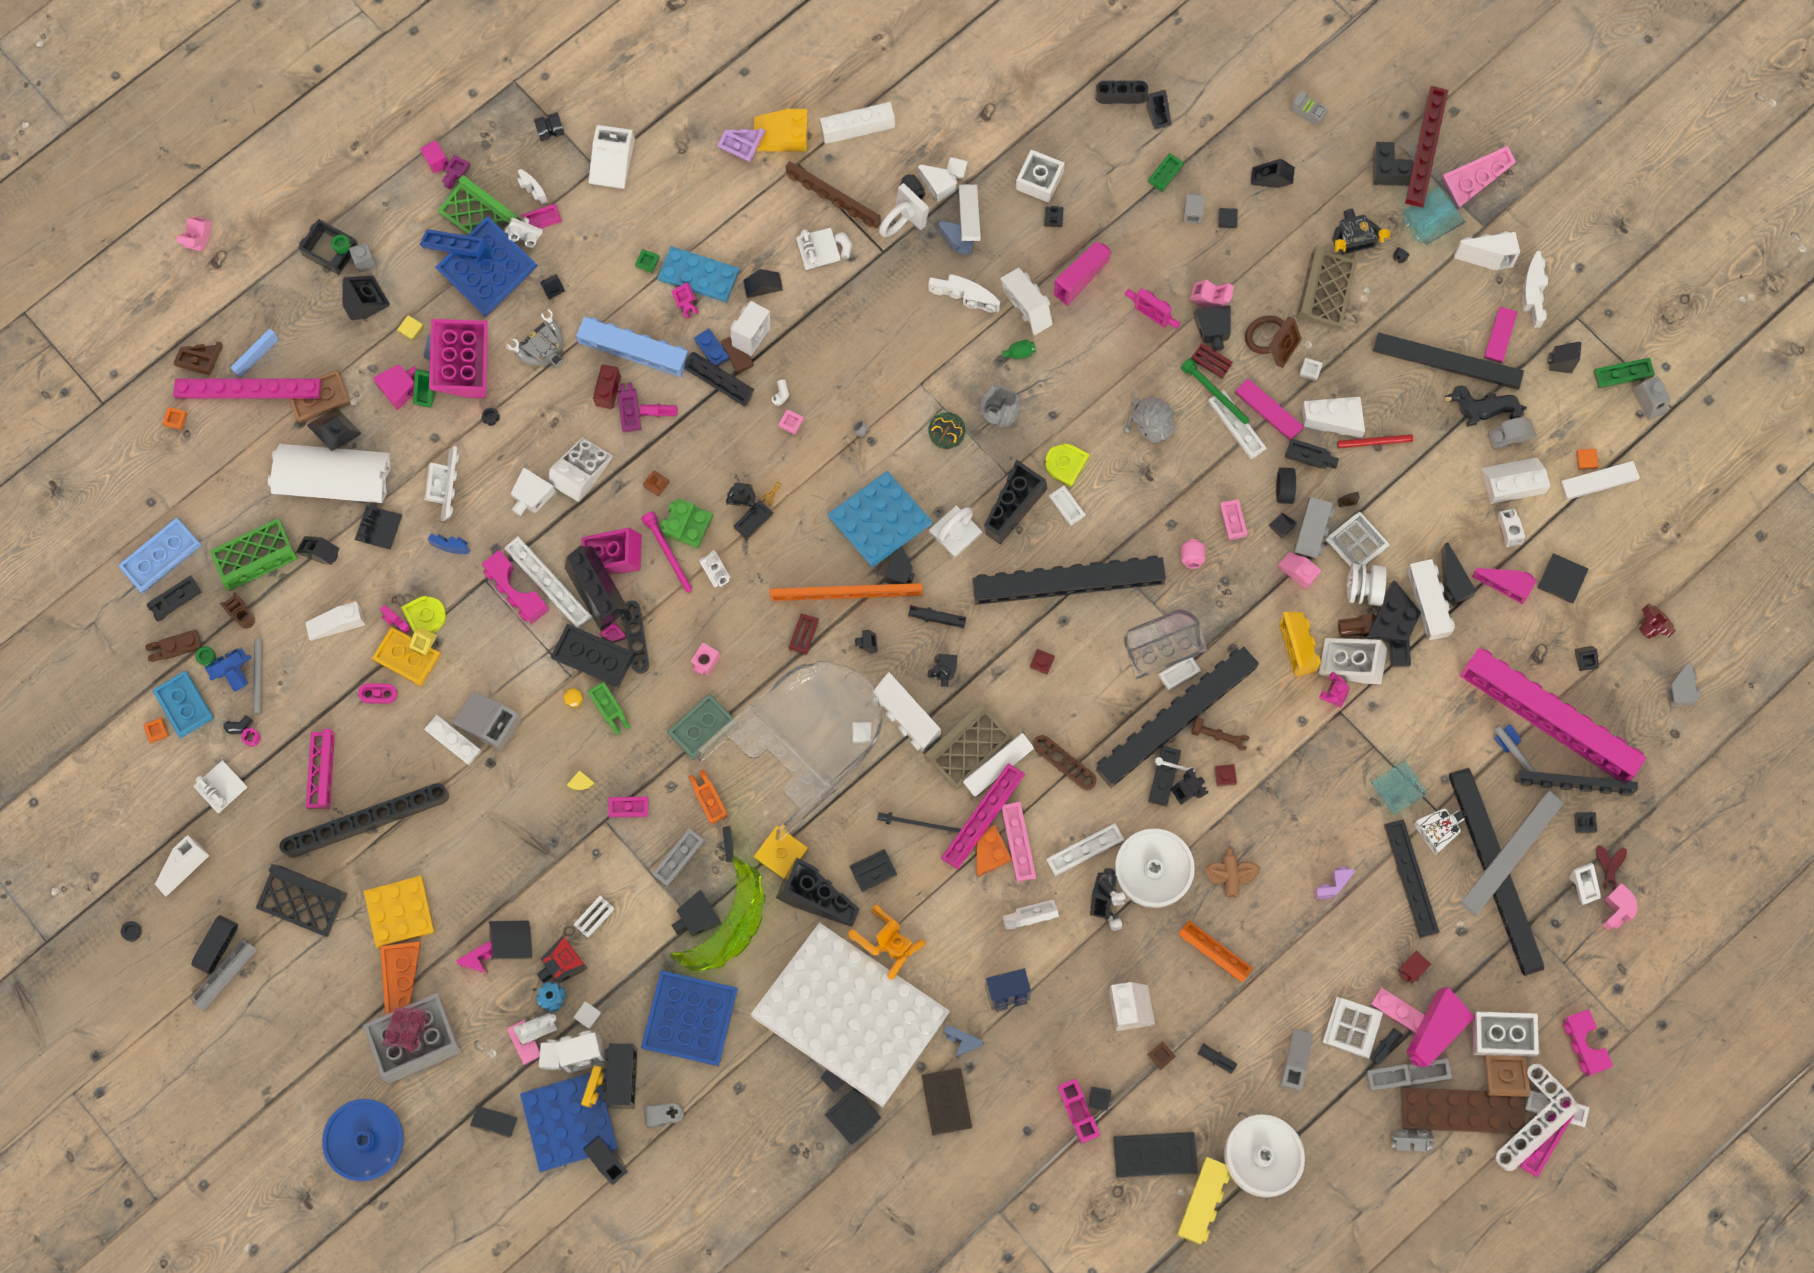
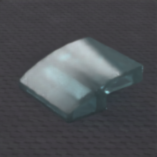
(1399, 787)

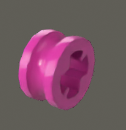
(255, 739)

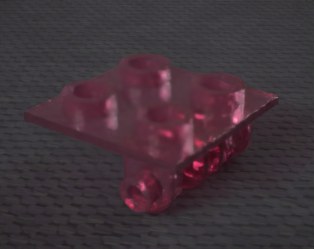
(404, 1028)

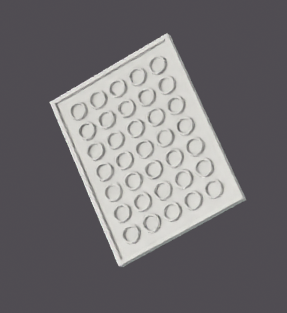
(850, 1014)

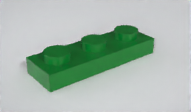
(1624, 372)

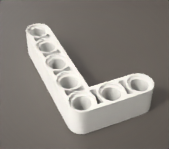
(1539, 1121)

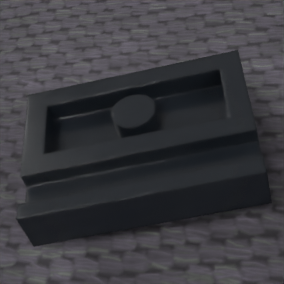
(873, 870)

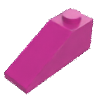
(1508, 582)

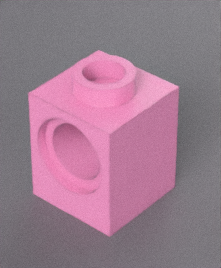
(705, 651)

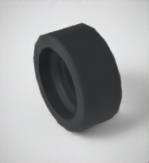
(1286, 485)

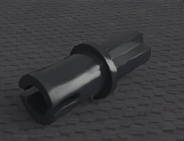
(1386, 1046)
(1217, 1058)

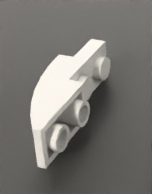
(1533, 286)
(973, 294)

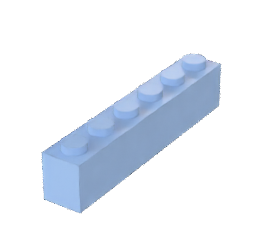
(632, 346)

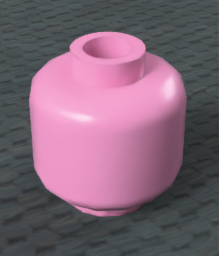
(1193, 554)

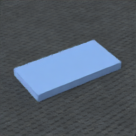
(159, 555)

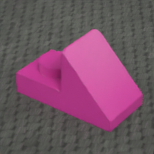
(473, 959)

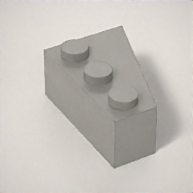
(1314, 527)

